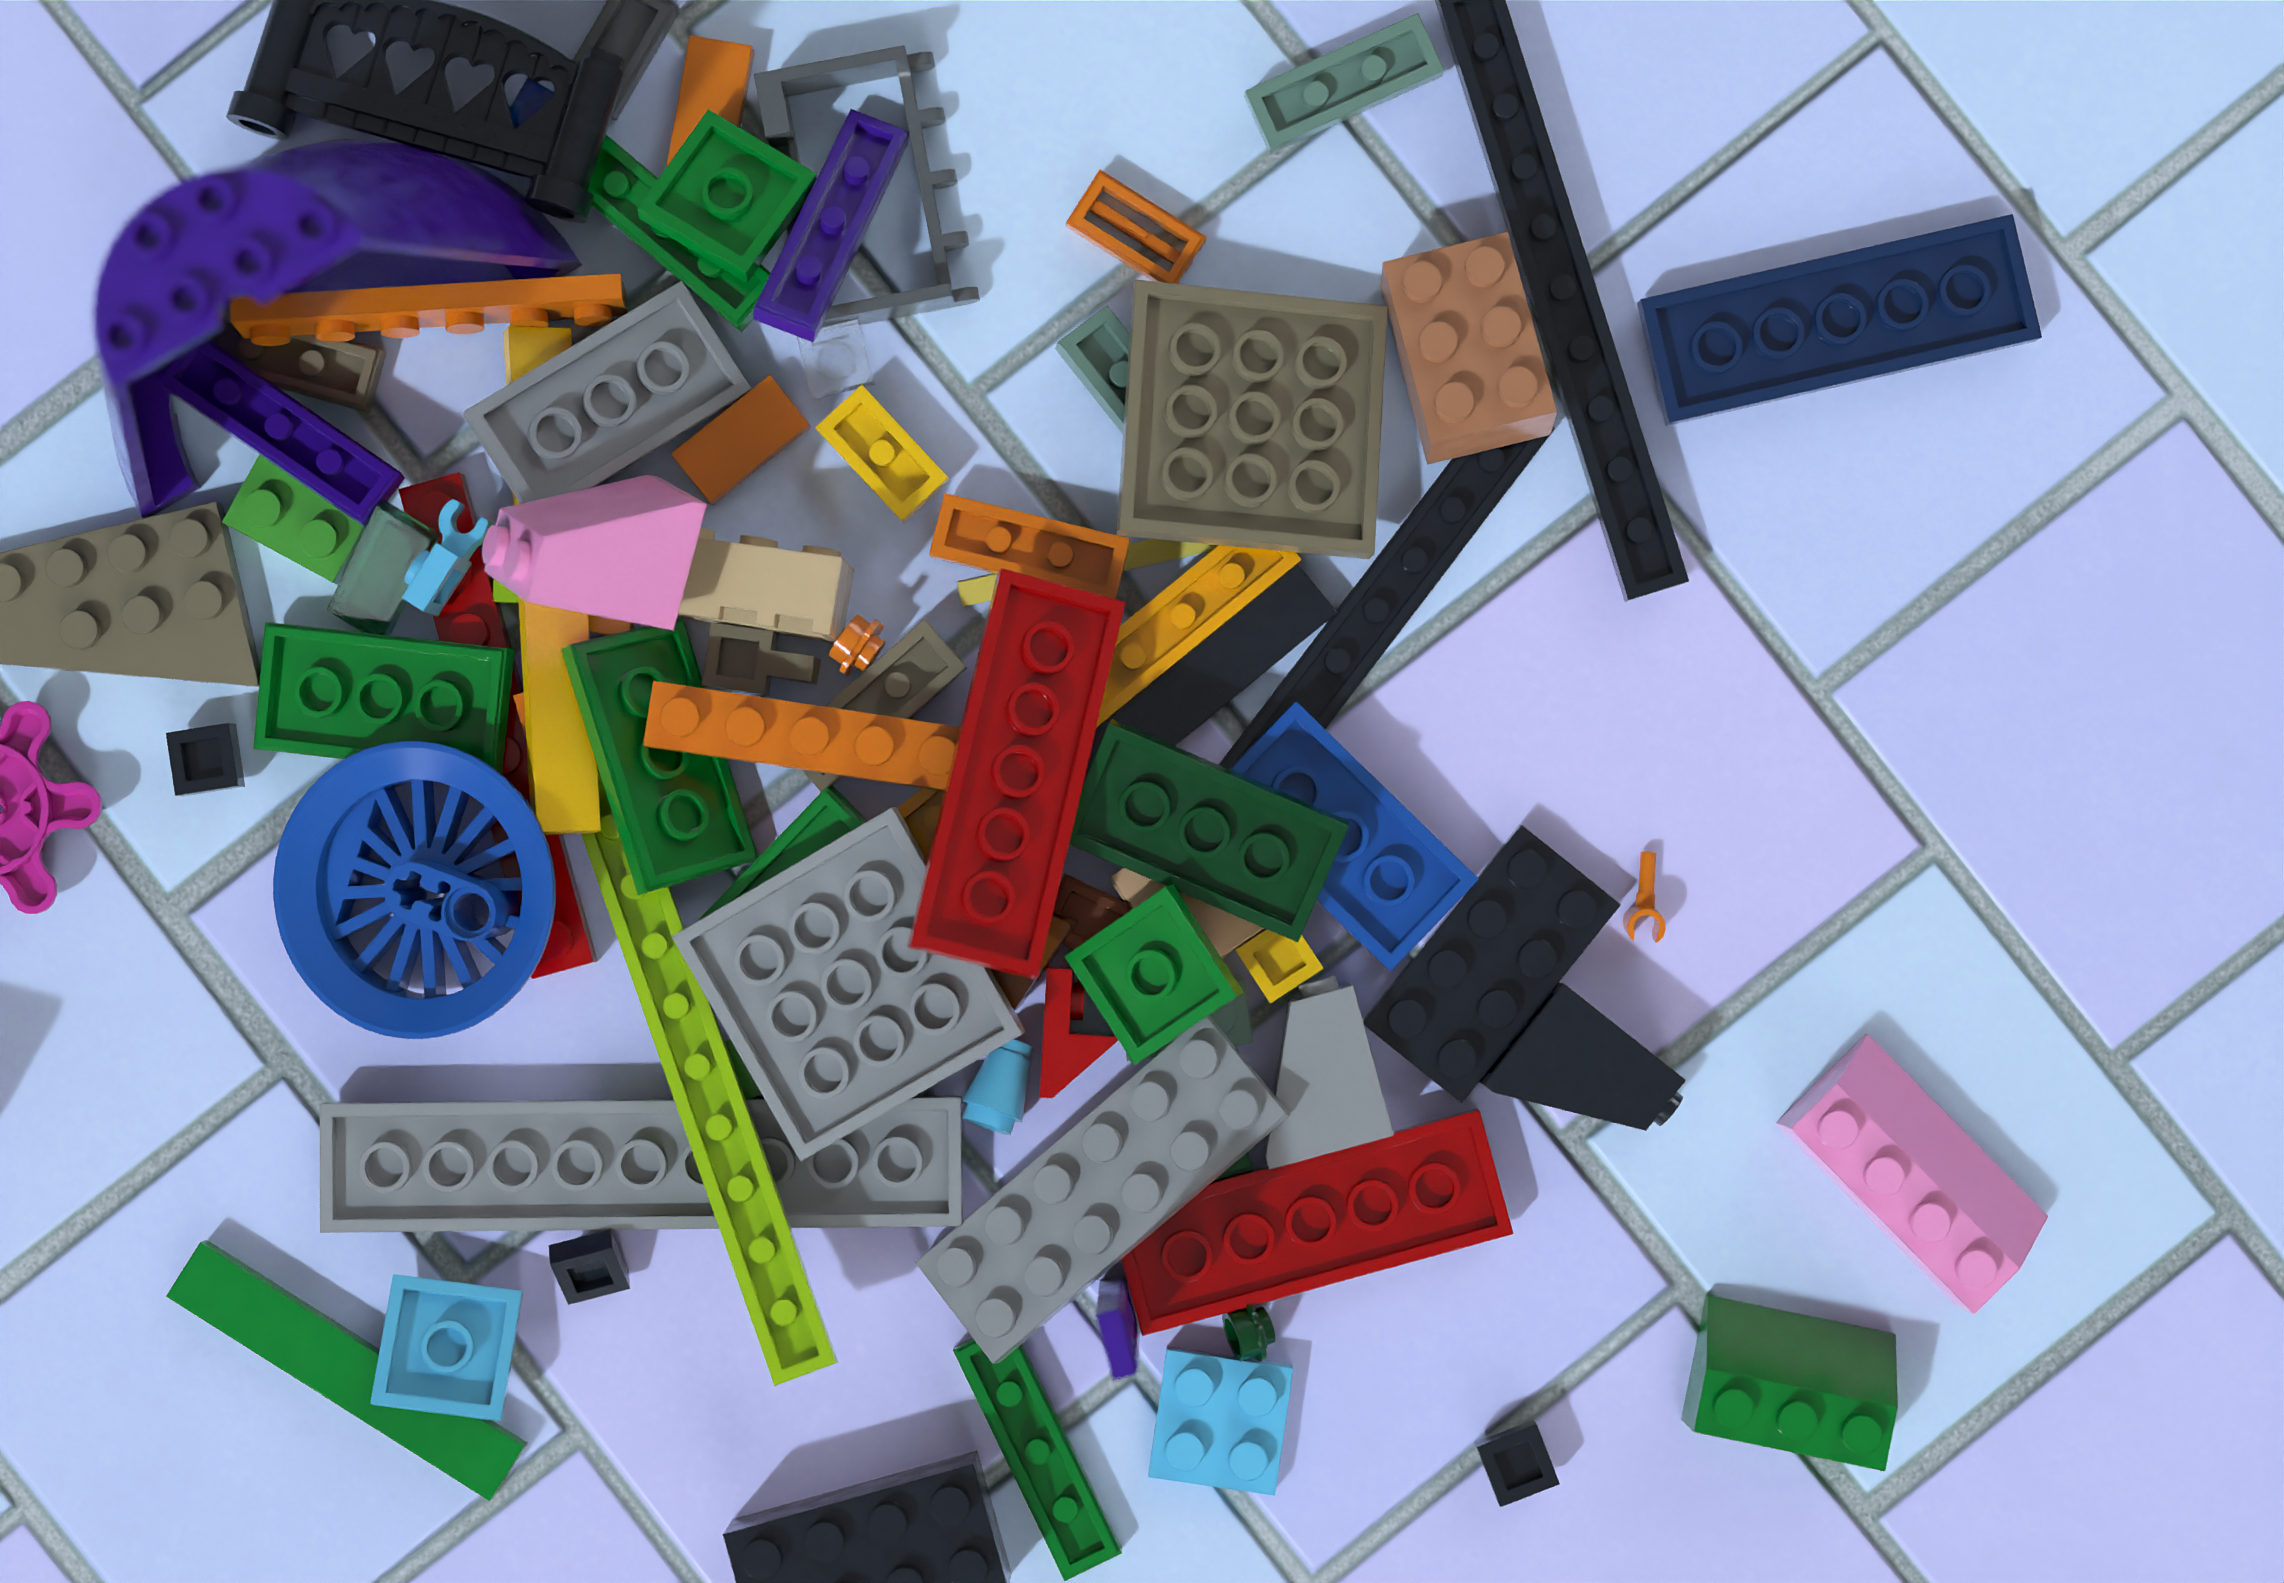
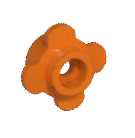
(858, 645)

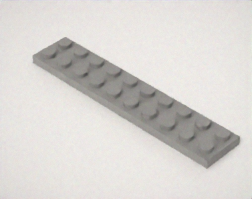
(616, 1167)

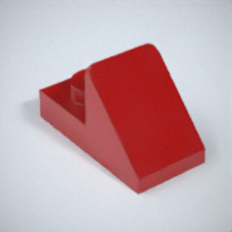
(1065, 1051)

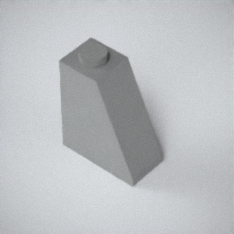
(1325, 1078)

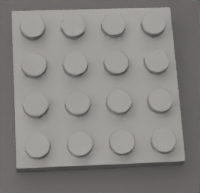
(829, 994)

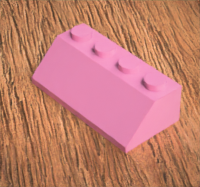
(1916, 1175)

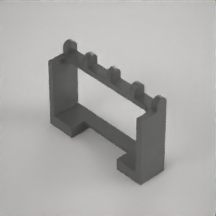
(773, 92)

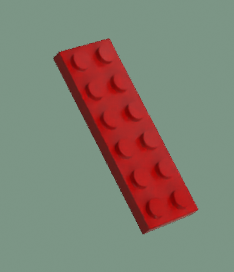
(1016, 774)
(1320, 1223)

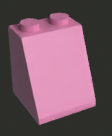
(600, 550)

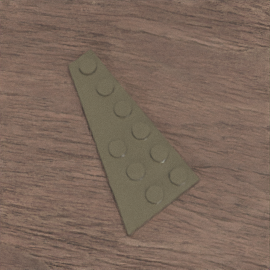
(132, 602)

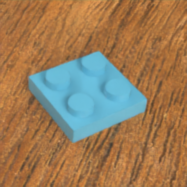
(447, 1347)
(1220, 1421)

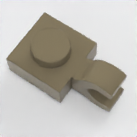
(747, 659)

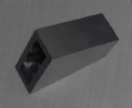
(1585, 1065)

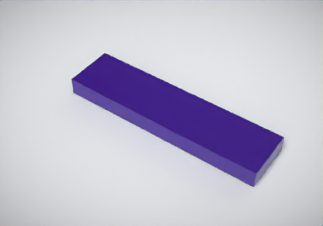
(831, 226)
(281, 430)
(1118, 1327)

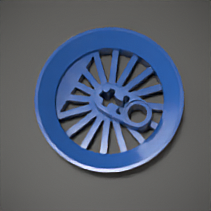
(329, 850)

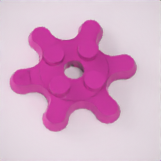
(34, 808)

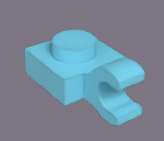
(437, 573)

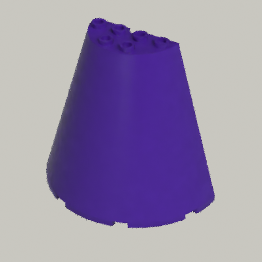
(264, 232)

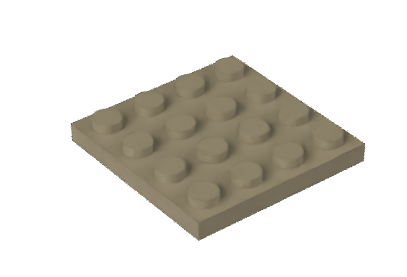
(1252, 420)

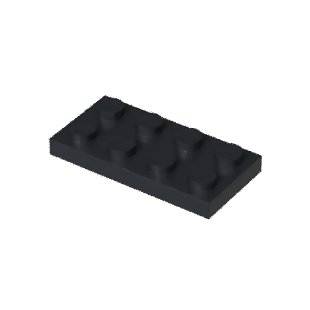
(1490, 963)

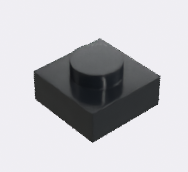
(205, 759)
(589, 1266)
(1517, 1463)

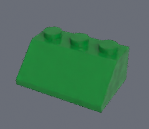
(1793, 1383)

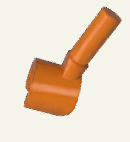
(1645, 899)

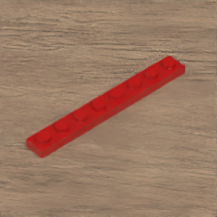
(477, 619)

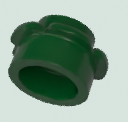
(1249, 1332)

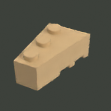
(768, 587)

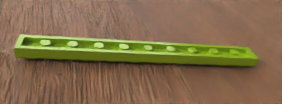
(713, 1115)

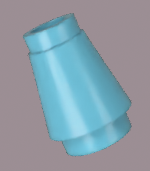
(1000, 1088)

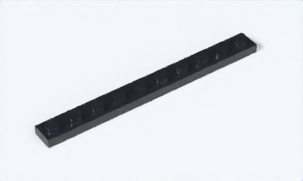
(1563, 296)

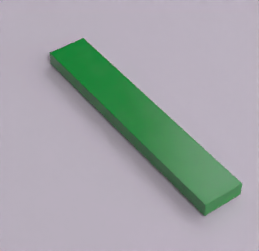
(337, 1366)

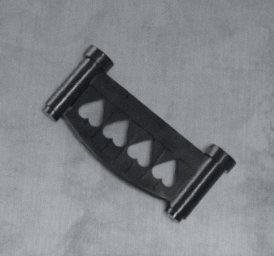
(552, 147)

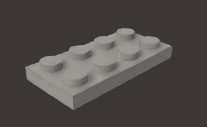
(608, 399)

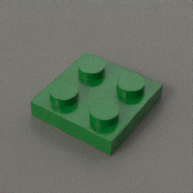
(727, 196)
(1153, 974)

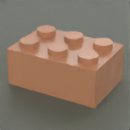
(1467, 348)

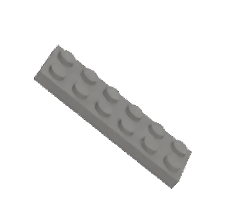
(1102, 1189)

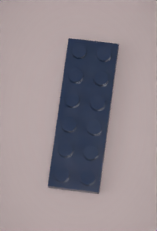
(1839, 320)

